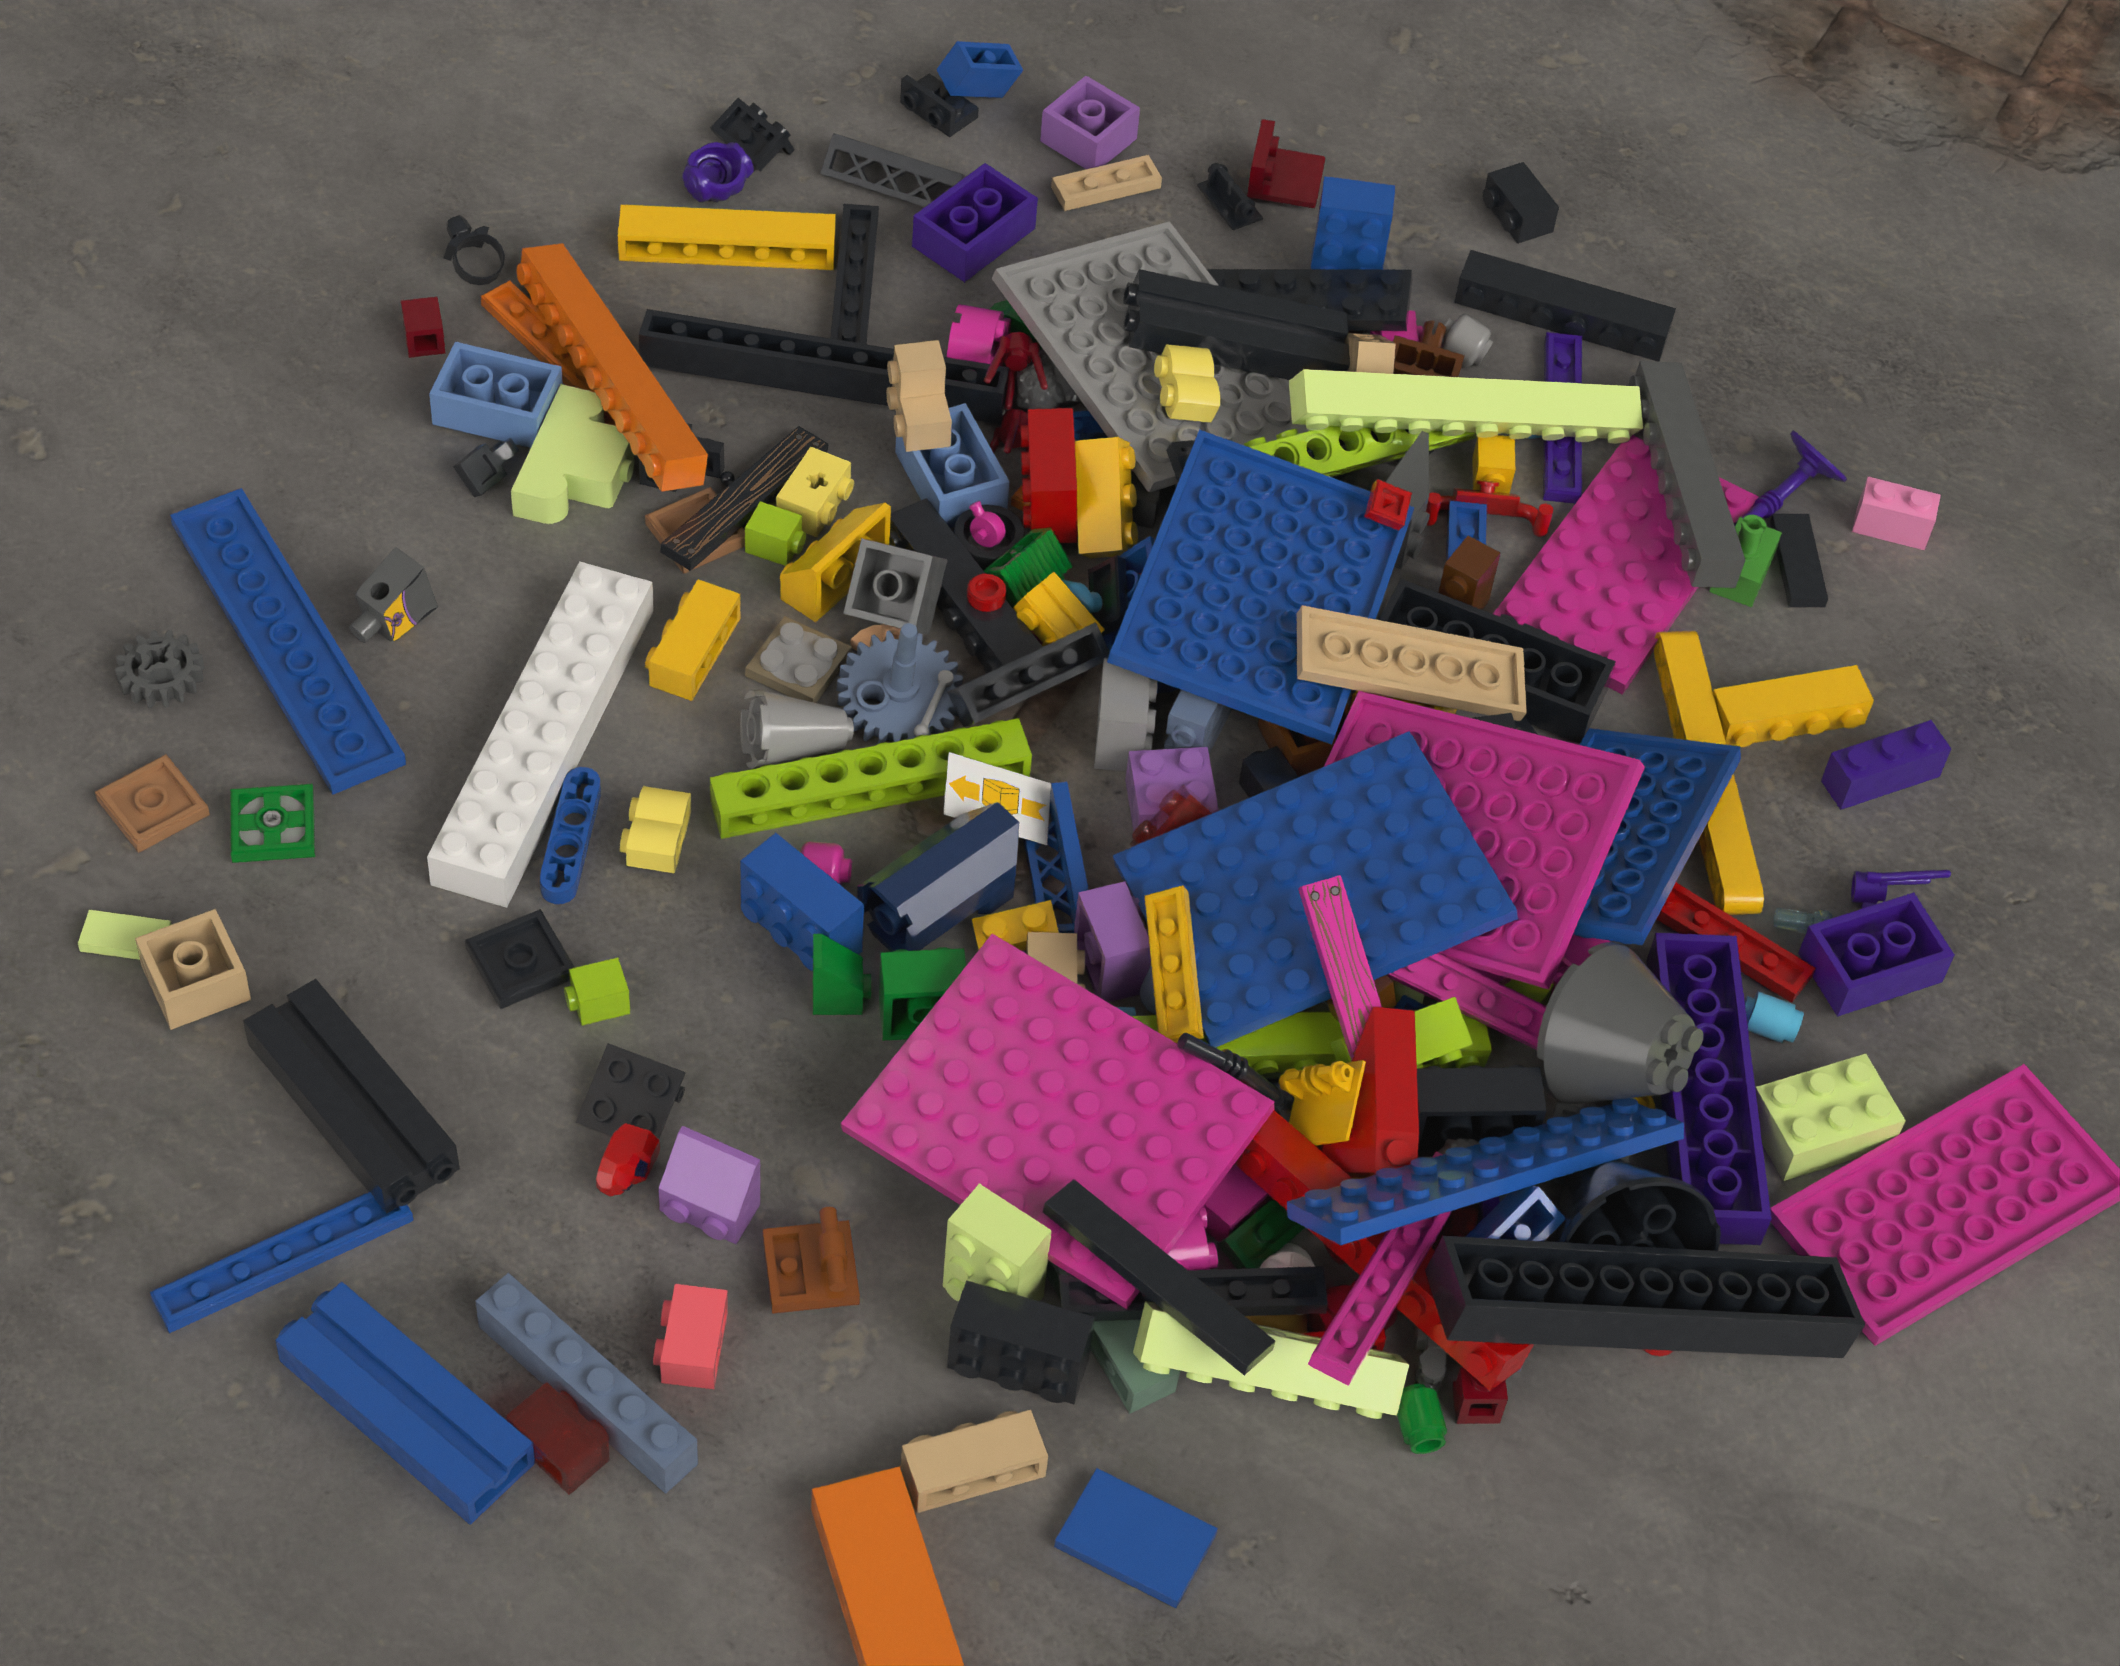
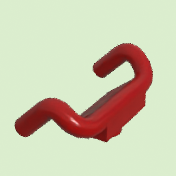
(1497, 504)

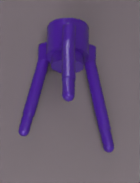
(1872, 886)

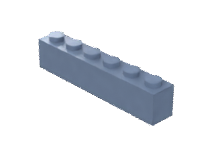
(602, 1393)

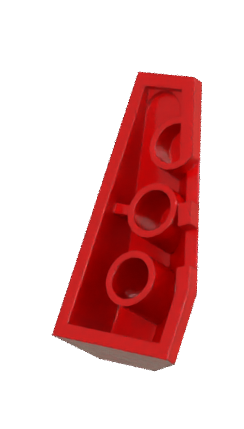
(1387, 1104)

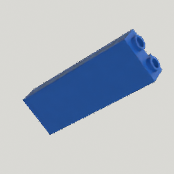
(405, 1402)

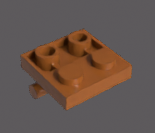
(811, 1265)

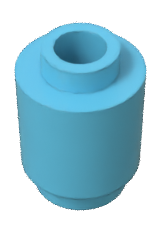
(1772, 1017)

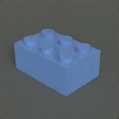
(493, 394)
(959, 473)

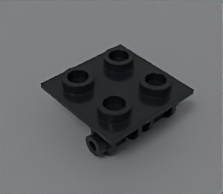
(630, 1092)

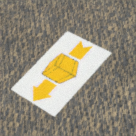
(978, 784)

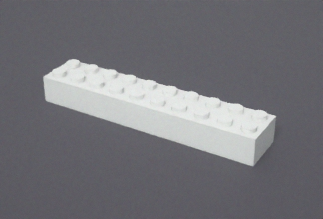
(540, 735)

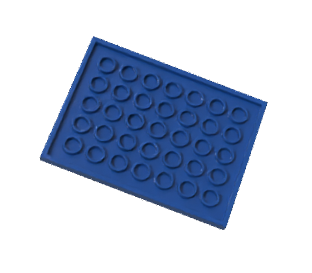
(1233, 568)
(1372, 819)

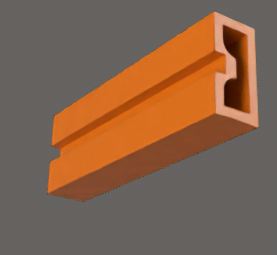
(883, 1572)

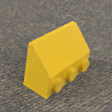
(826, 568)

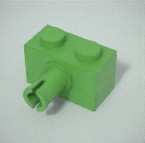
(1759, 548)

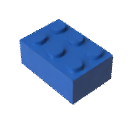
(1352, 224)
(797, 900)

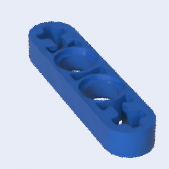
(568, 834)

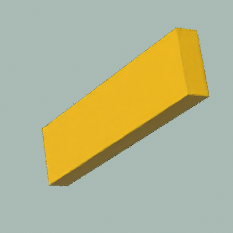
(1173, 963)

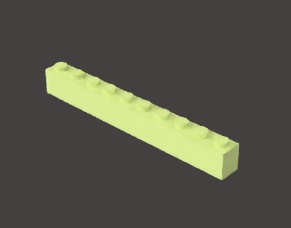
(1464, 406)

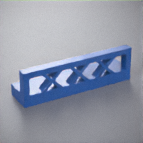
(1069, 857)

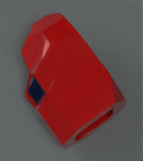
(627, 1159)

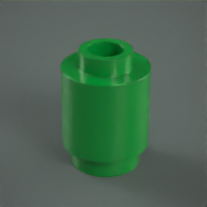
(1421, 1419)

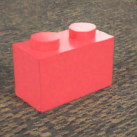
(692, 1336)

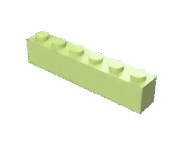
(1373, 1391)

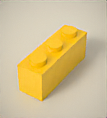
(1105, 497)
(693, 639)

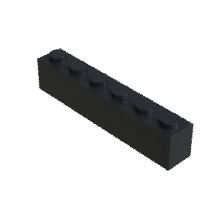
(1564, 305)
(990, 636)

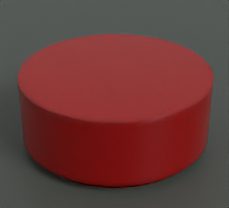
(986, 592)

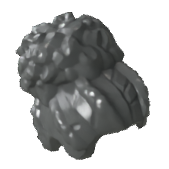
(1032, 396)

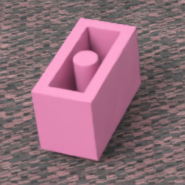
(1896, 513)

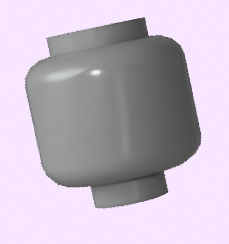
(1468, 338)

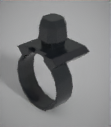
(462, 237)

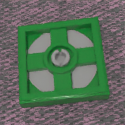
(272, 823)

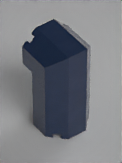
(944, 879)

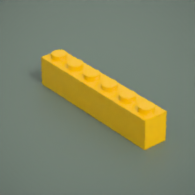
(726, 237)

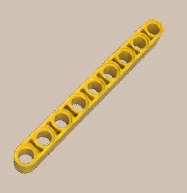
(1695, 717)

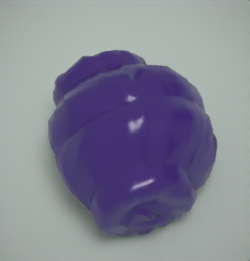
(717, 171)

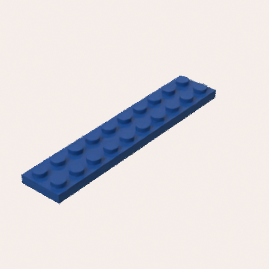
(288, 641)
(1483, 1170)

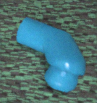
(1091, 600)

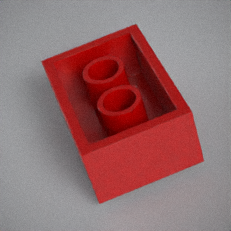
(1051, 472)

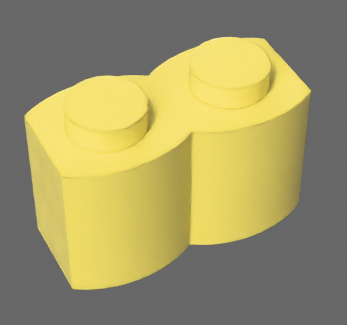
(1187, 383)
(656, 829)

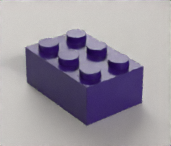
(974, 222)
(1876, 954)

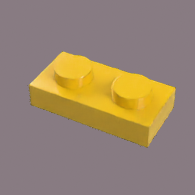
(1016, 923)

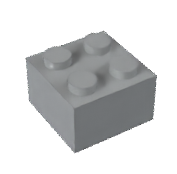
(1123, 716)

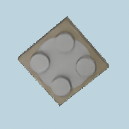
(798, 661)

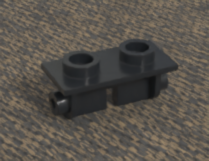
(1229, 198)

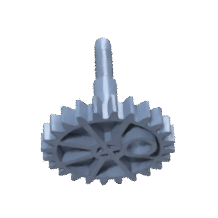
(903, 680)

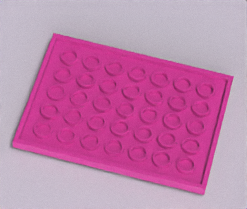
(1535, 810)
(1045, 1084)

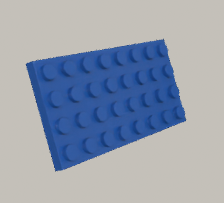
(1658, 829)

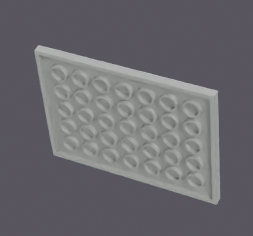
(1078, 319)

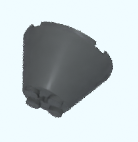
(1614, 1032)

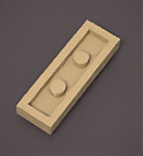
(1106, 182)

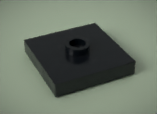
(520, 958)

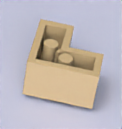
(919, 396)

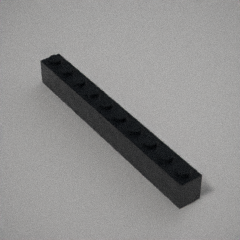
(802, 362)

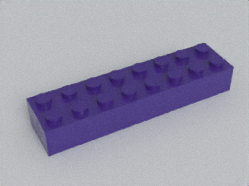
(1719, 1101)

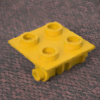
(1324, 1099)

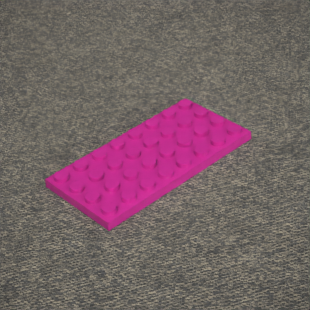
(1613, 566)
(1952, 1201)

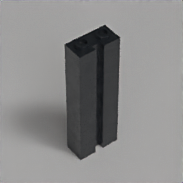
(1235, 325)
(352, 1096)

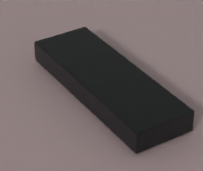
(1799, 561)

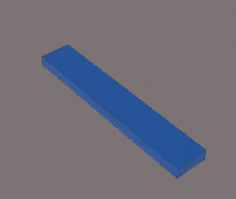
(275, 1260)

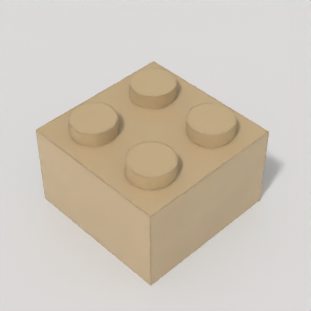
(193, 969)

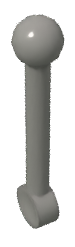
(945, 679)

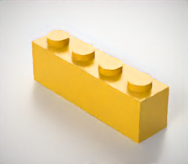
(1793, 706)

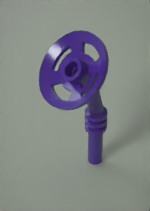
(1810, 465)

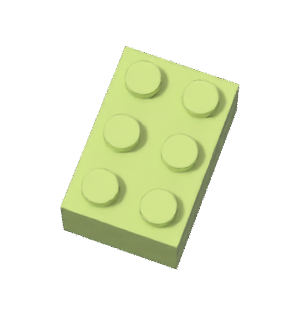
(1826, 1116)
(995, 1247)

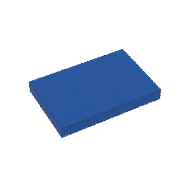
(1136, 1538)

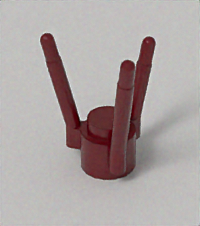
(1016, 351)
(1010, 430)

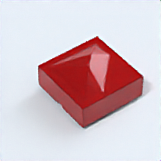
(1388, 504)

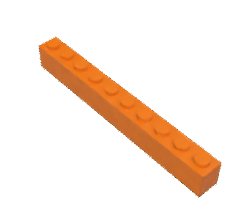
(613, 367)

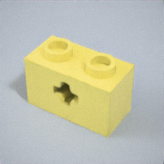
(816, 489)

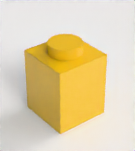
(1494, 461)

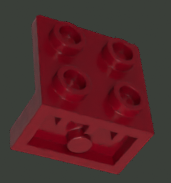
(1283, 173)

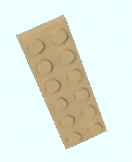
(1410, 663)

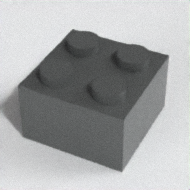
(895, 586)

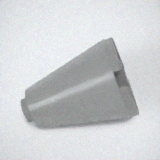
(789, 729)

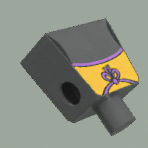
(393, 598)

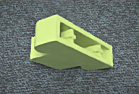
(572, 460)

